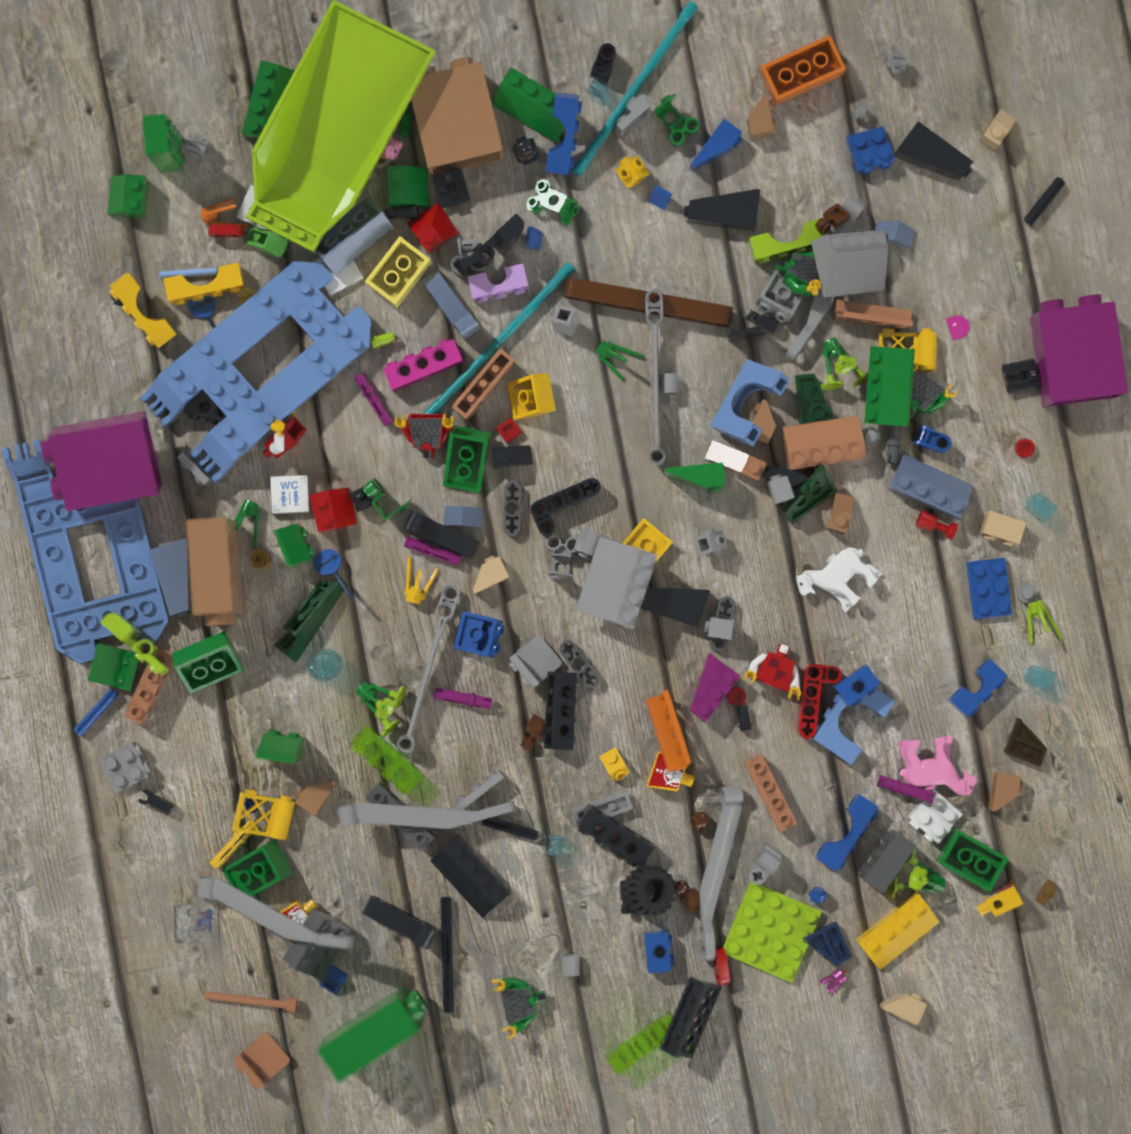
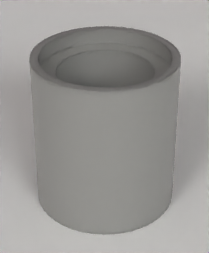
(669, 384)
(571, 965)

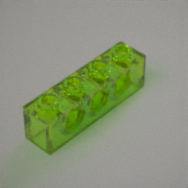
(413, 775)
(639, 1044)

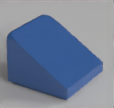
(660, 197)
(533, 238)
(334, 979)

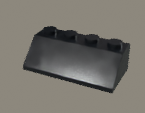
(470, 876)

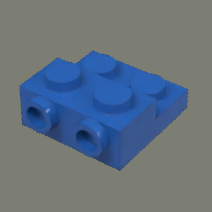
(870, 150)
(479, 634)

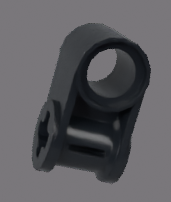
(603, 66)

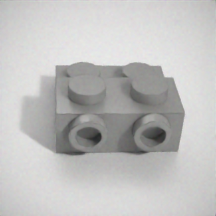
(636, 112)
(778, 298)
(125, 767)

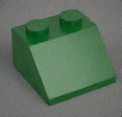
(408, 186)
(128, 196)
(294, 545)

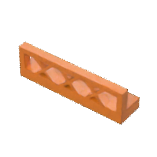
(668, 732)

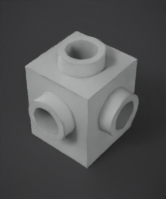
(711, 543)

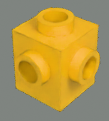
(632, 171)

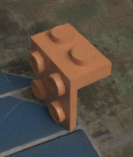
(261, 1060)

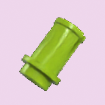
(382, 340)

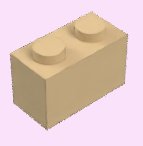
(1002, 528)

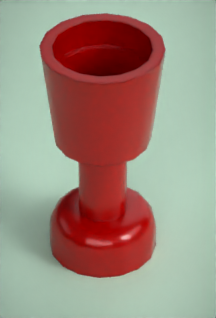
(929, 522)

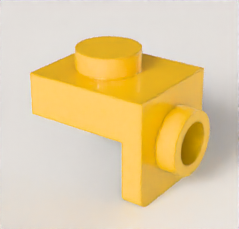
(614, 764)

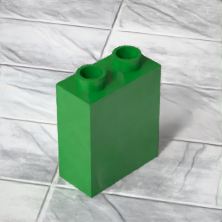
(373, 1033)

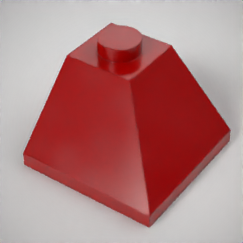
(433, 228)

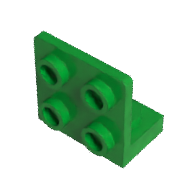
(113, 667)

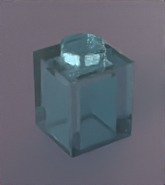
(1040, 507)
(1039, 677)

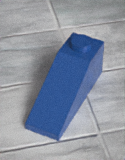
(721, 142)

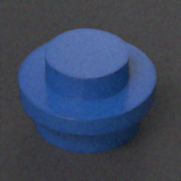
(818, 895)

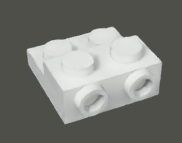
(934, 818)

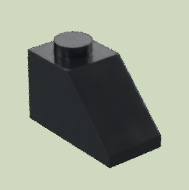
(512, 456)
(794, 477)

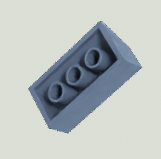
(352, 236)
(930, 487)

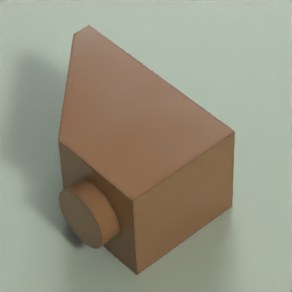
(840, 513)
(1003, 790)
(314, 796)

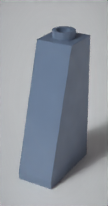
(173, 572)

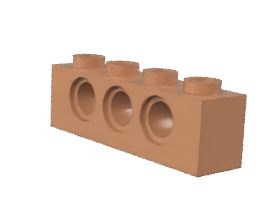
(483, 384)
(148, 689)
(769, 792)

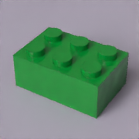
(207, 662)
(972, 859)

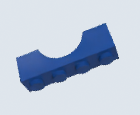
(566, 110)
(861, 812)

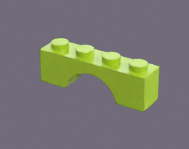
(764, 247)

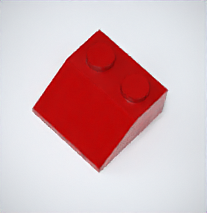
(333, 510)

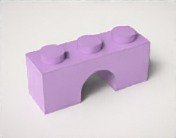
(514, 283)

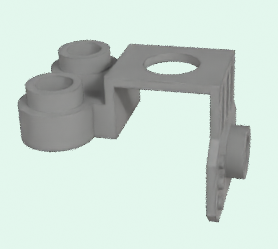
(560, 553)

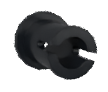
(743, 718)

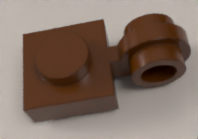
(833, 216)
(536, 728)
(691, 899)

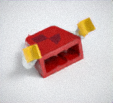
(284, 437)
(776, 671)

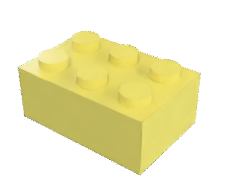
(398, 272)

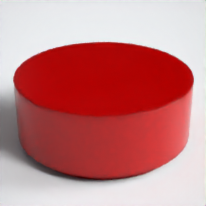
(1024, 448)
(736, 696)

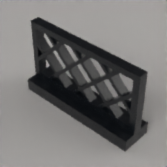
(683, 1022)

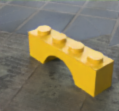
(227, 280)
(126, 290)

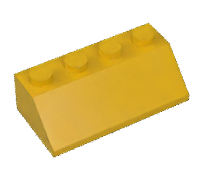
(897, 930)

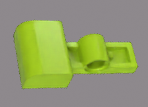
(129, 633)

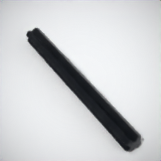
(447, 954)

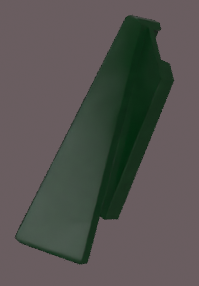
(309, 618)

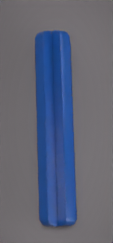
(96, 712)

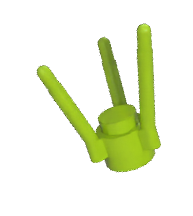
(1039, 609)

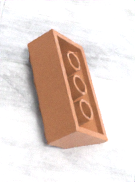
(823, 442)

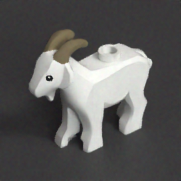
(836, 575)

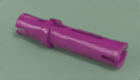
(370, 393)
(433, 551)
(463, 698)
(906, 789)

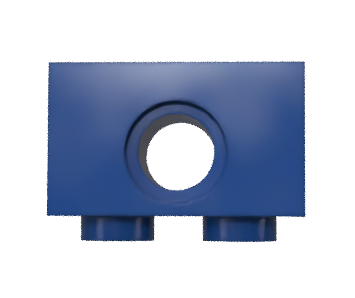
(845, 687)
(658, 963)

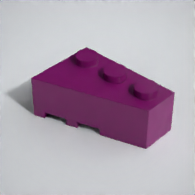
(712, 687)

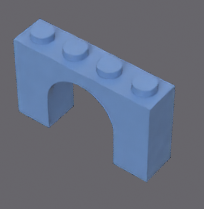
(749, 380)
(828, 731)

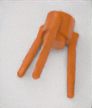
(211, 213)

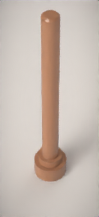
(289, 1005)

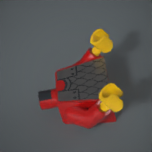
(426, 431)

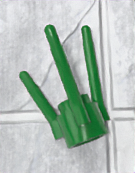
(607, 350)
(249, 510)

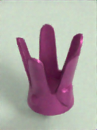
(838, 979)

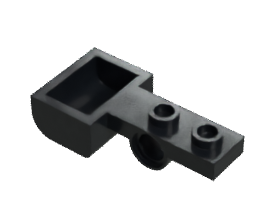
(502, 240)

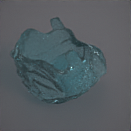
(325, 665)

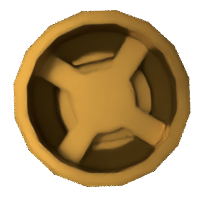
(264, 559)

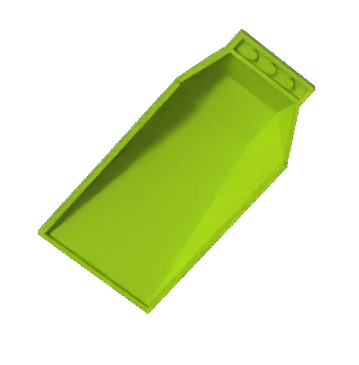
(333, 124)

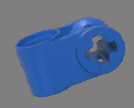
(930, 439)

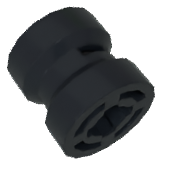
(360, 499)

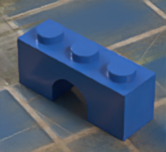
(990, 677)

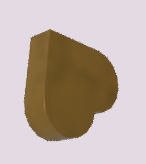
(1047, 892)

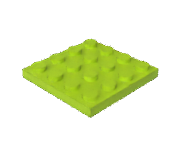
(771, 931)

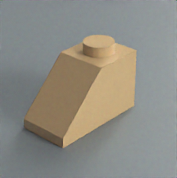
(997, 130)
(490, 574)
(906, 1007)

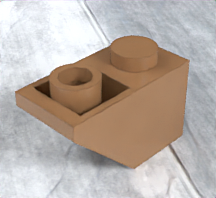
(759, 121)
(765, 421)

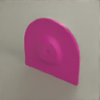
(958, 326)

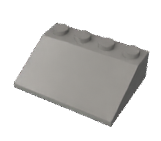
(851, 262)
(616, 582)

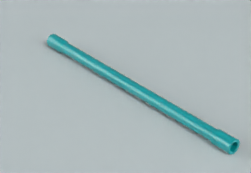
(684, 17)
(560, 277)

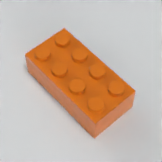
(802, 70)

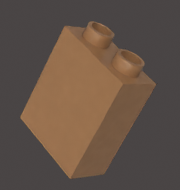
(456, 118)
(215, 570)

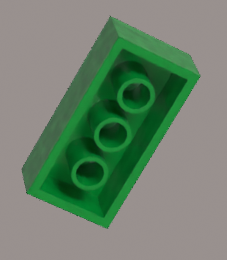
(163, 143)

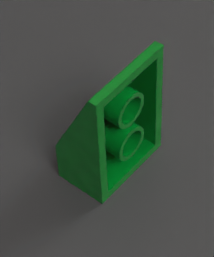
(466, 458)
(701, 476)
(280, 747)
(258, 869)

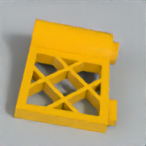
(924, 344)
(278, 815)

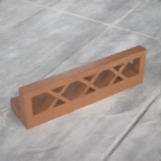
(873, 315)

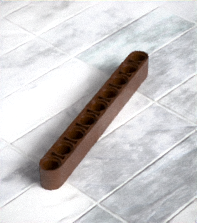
(634, 300)

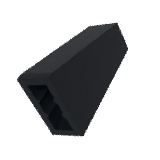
(933, 153)
(728, 210)
(676, 604)

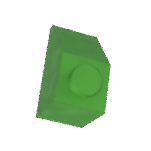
(266, 241)

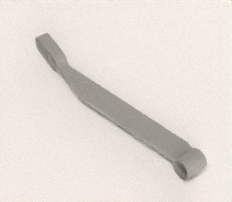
(820, 304)
(657, 307)
(444, 602)
(416, 816)
(716, 865)
(265, 915)

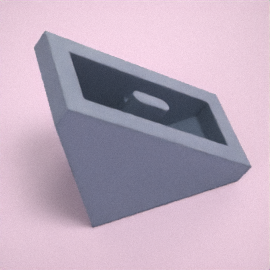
(896, 233)
(463, 516)

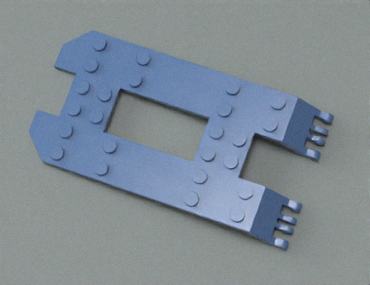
(251, 412)
(72, 619)

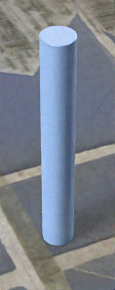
(189, 273)

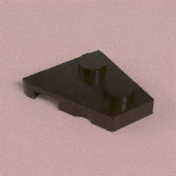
(1024, 744)

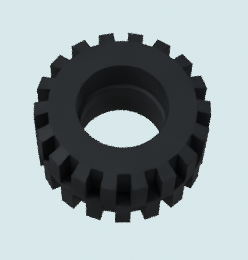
(663, 890)

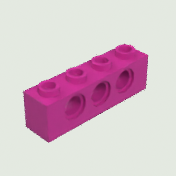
(417, 374)

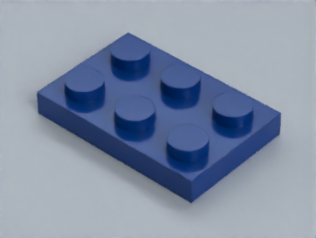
(989, 588)

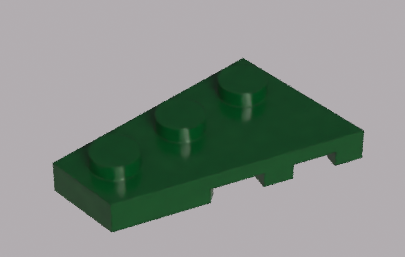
(810, 400)
(810, 495)

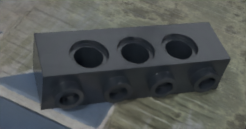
(194, 409)
(554, 703)
(592, 816)

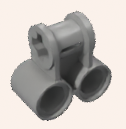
(465, 248)
(766, 863)

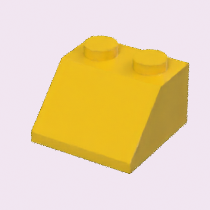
(531, 396)

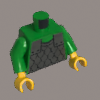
(800, 273)
(927, 394)
(518, 1003)

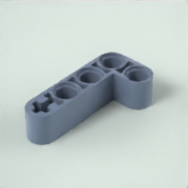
(451, 305)

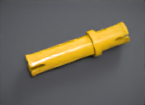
(217, 861)

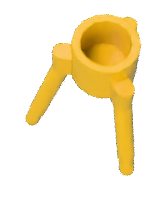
(414, 593)

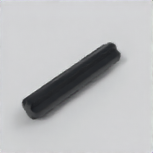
(1044, 201)
(511, 828)

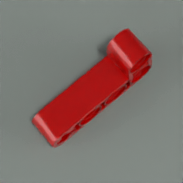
(813, 701)

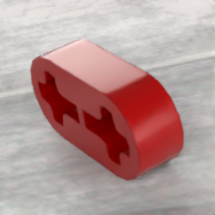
(226, 231)
(721, 967)

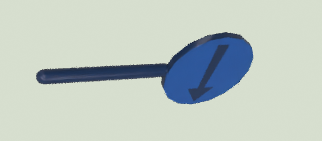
(203, 308)
(328, 563)

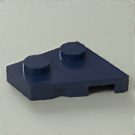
(829, 944)

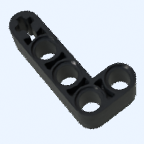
(566, 502)
(441, 534)
(400, 921)

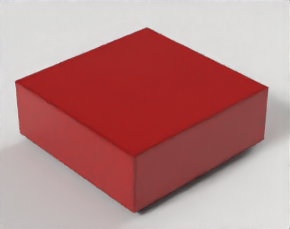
(509, 430)

